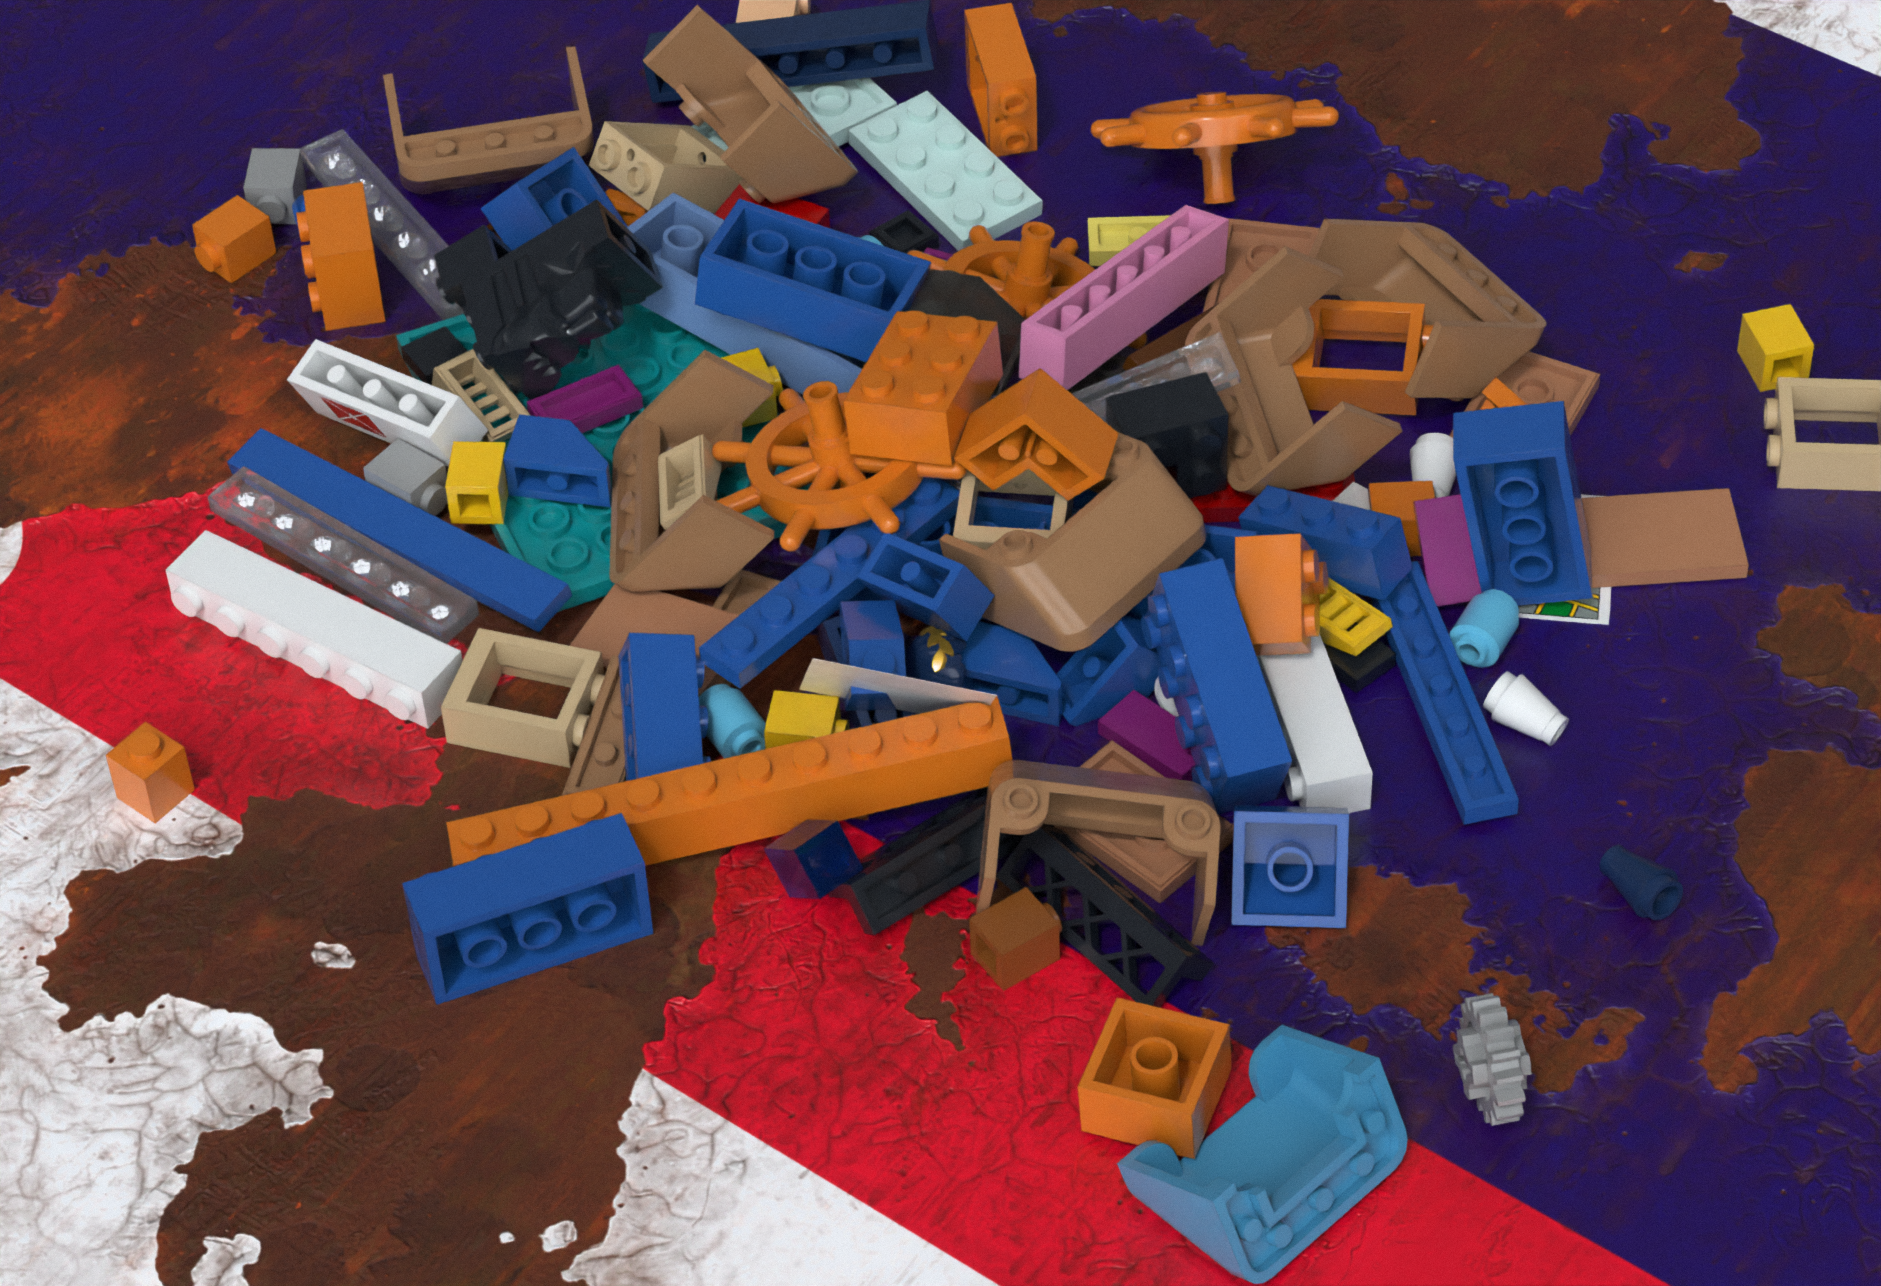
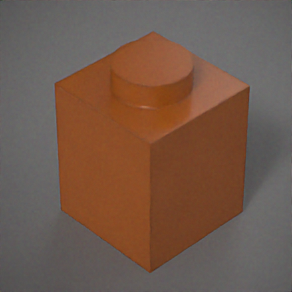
(1015, 938)

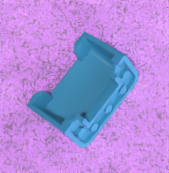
(1283, 1162)

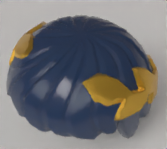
(935, 657)

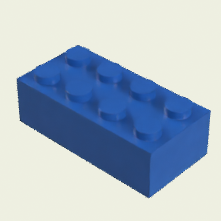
(806, 279)
(1523, 502)
(1216, 686)
(529, 908)

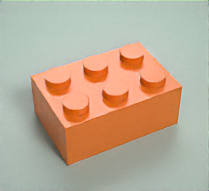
(922, 387)

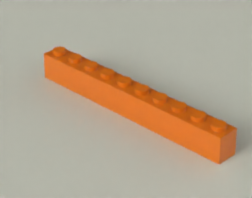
(768, 788)

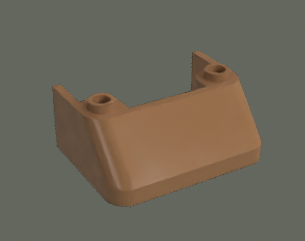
(763, 123)
(491, 150)
(1475, 315)
(1268, 420)
(709, 539)
(1097, 562)
(1035, 793)

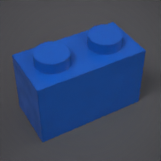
(926, 586)

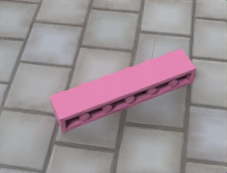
(1124, 297)

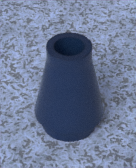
(1644, 884)

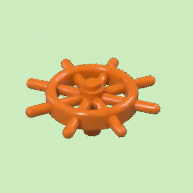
(1213, 129)
(1022, 267)
(839, 489)

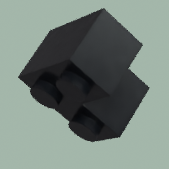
(1182, 426)

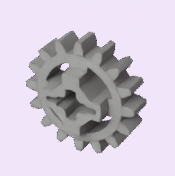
(1492, 1059)

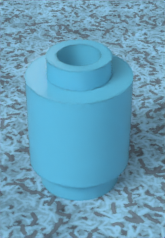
(1485, 628)
(732, 721)

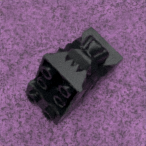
(548, 295)

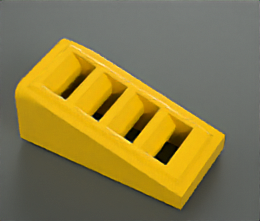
(1341, 610)

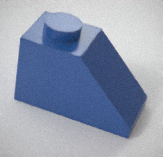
(555, 463)
(874, 642)
(1015, 671)
(1107, 672)

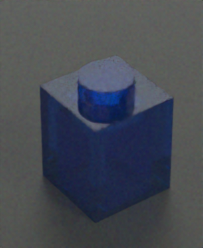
(813, 859)

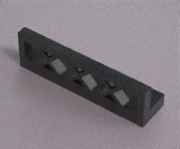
(921, 864)
(1118, 903)

